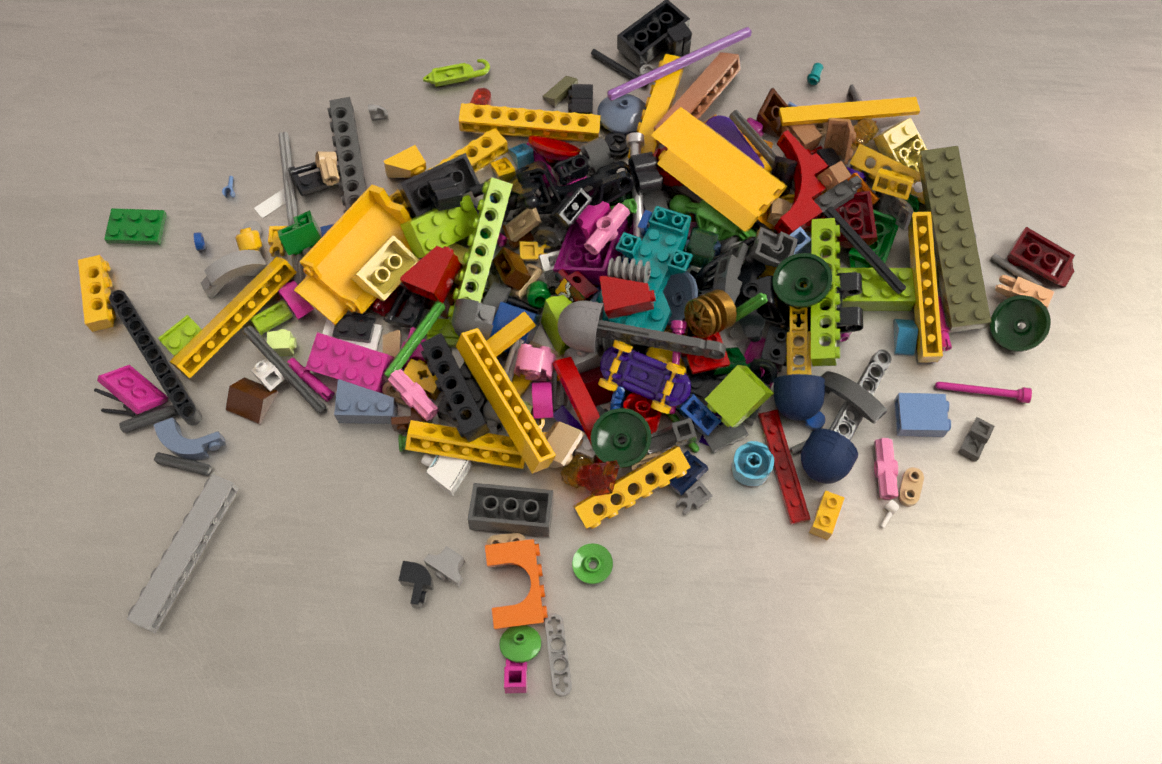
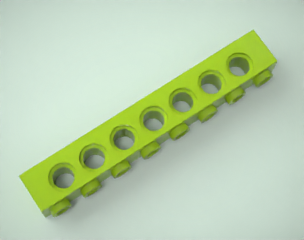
(501, 191)
(828, 354)

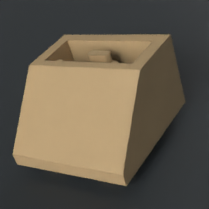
(563, 441)

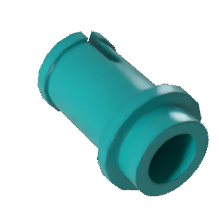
(814, 77)

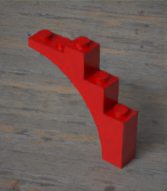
(806, 185)

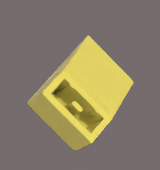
(901, 143)

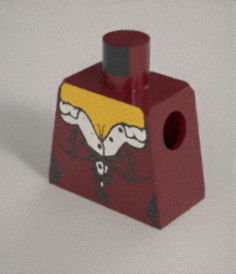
(575, 286)

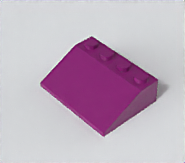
(576, 257)

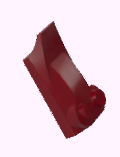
(860, 216)
(1042, 257)

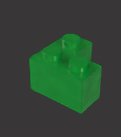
(301, 234)

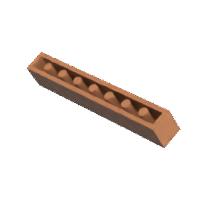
(706, 87)

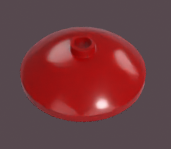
(552, 148)

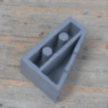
(363, 405)

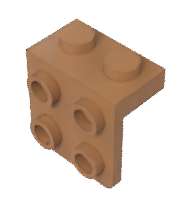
(840, 136)

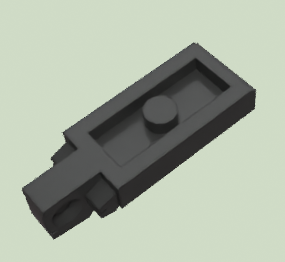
(839, 194)

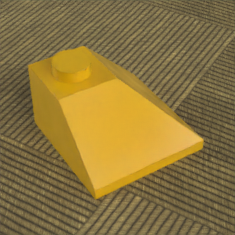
(405, 164)

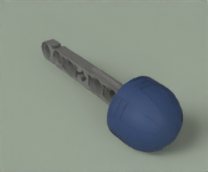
(827, 452)

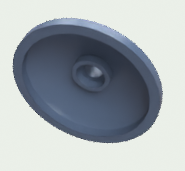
(621, 114)
(678, 292)

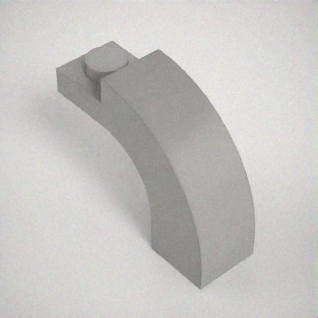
(229, 267)

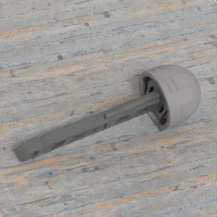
(582, 325)

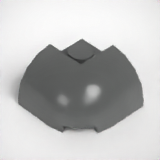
(772, 248)
(471, 315)

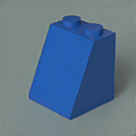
(507, 313)

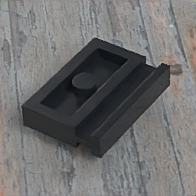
(355, 327)

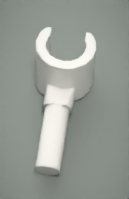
(892, 507)

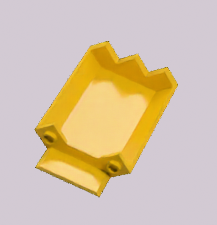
(716, 169)
(346, 250)

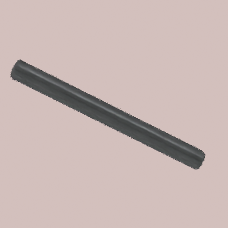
(755, 139)
(284, 369)

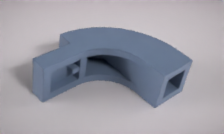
(192, 449)

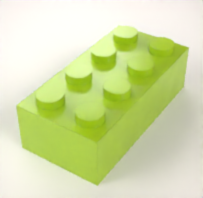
(439, 227)
(878, 295)

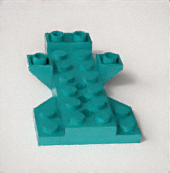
(664, 249)

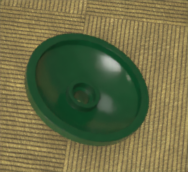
(800, 270)
(1011, 314)
(621, 424)

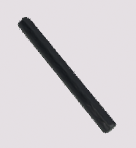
(867, 253)

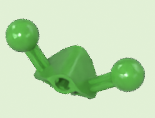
(709, 218)

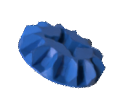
(617, 398)

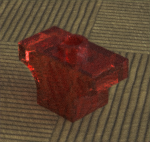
(598, 477)

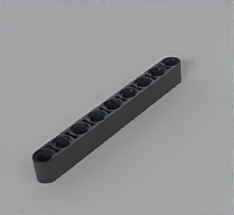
(158, 363)

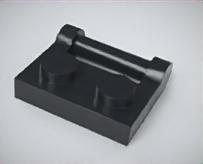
(307, 183)
(411, 311)

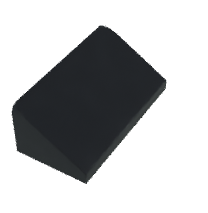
(784, 171)

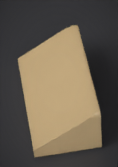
(392, 343)

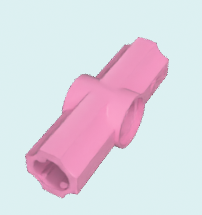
(607, 229)
(413, 395)
(886, 468)

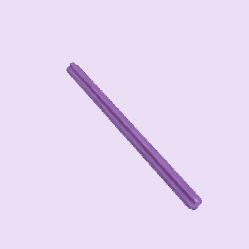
(678, 63)

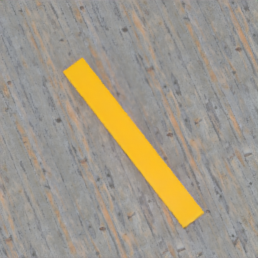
(849, 110)

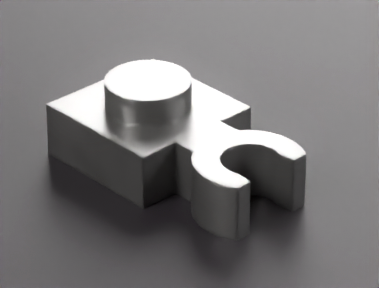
(696, 497)

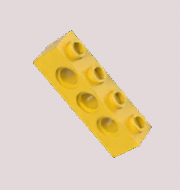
(91, 299)

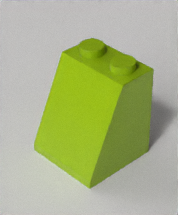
(551, 312)
(738, 396)

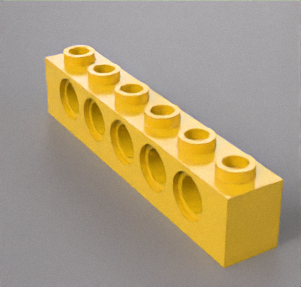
(864, 153)
(447, 442)
(678, 468)

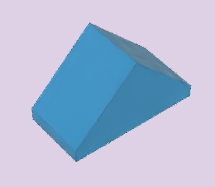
(522, 155)
(905, 336)

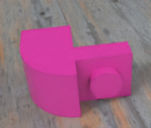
(295, 302)
(542, 400)
(515, 677)

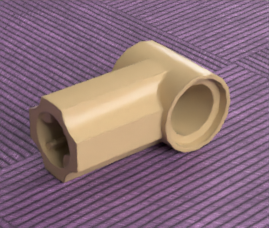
(327, 163)

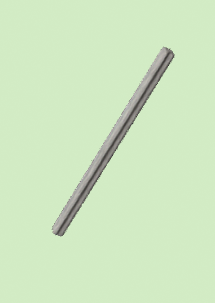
(290, 198)

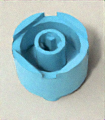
(747, 473)

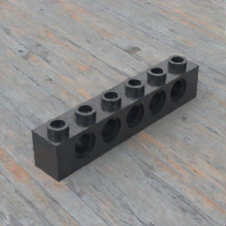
(476, 424)

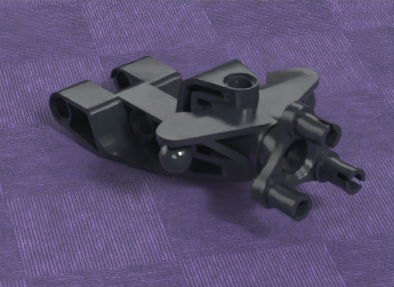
(531, 177)
(778, 312)

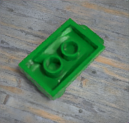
(886, 233)

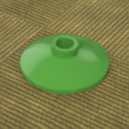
(592, 553)
(520, 650)

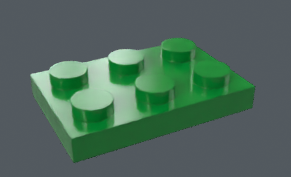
(135, 226)

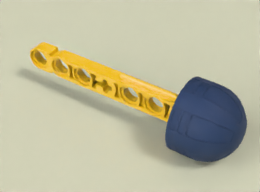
(799, 393)

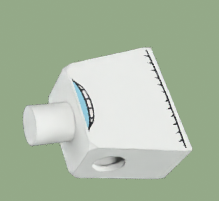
(446, 471)

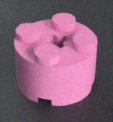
(535, 363)

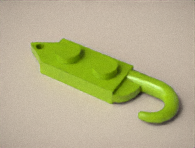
(455, 73)

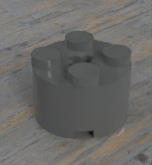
(597, 154)

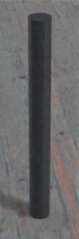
(614, 64)
(515, 302)

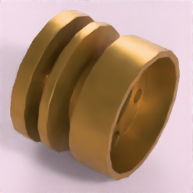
(710, 313)

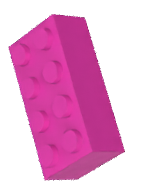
(349, 362)

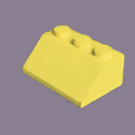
(384, 269)

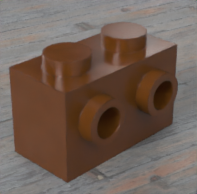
(511, 268)

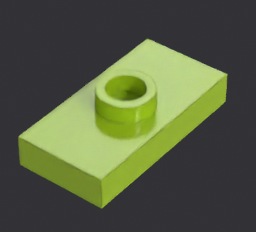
(271, 317)

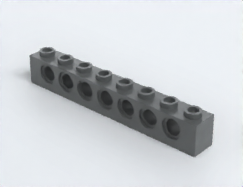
(346, 134)

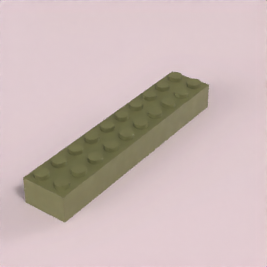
(954, 240)

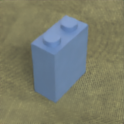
(922, 415)

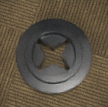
(621, 140)
(770, 370)

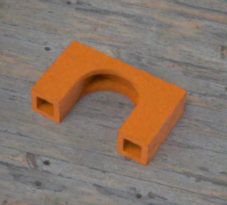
(530, 610)

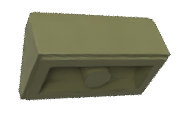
(560, 90)

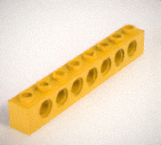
(529, 122)
(482, 157)

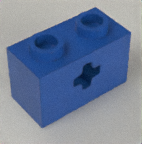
(702, 418)

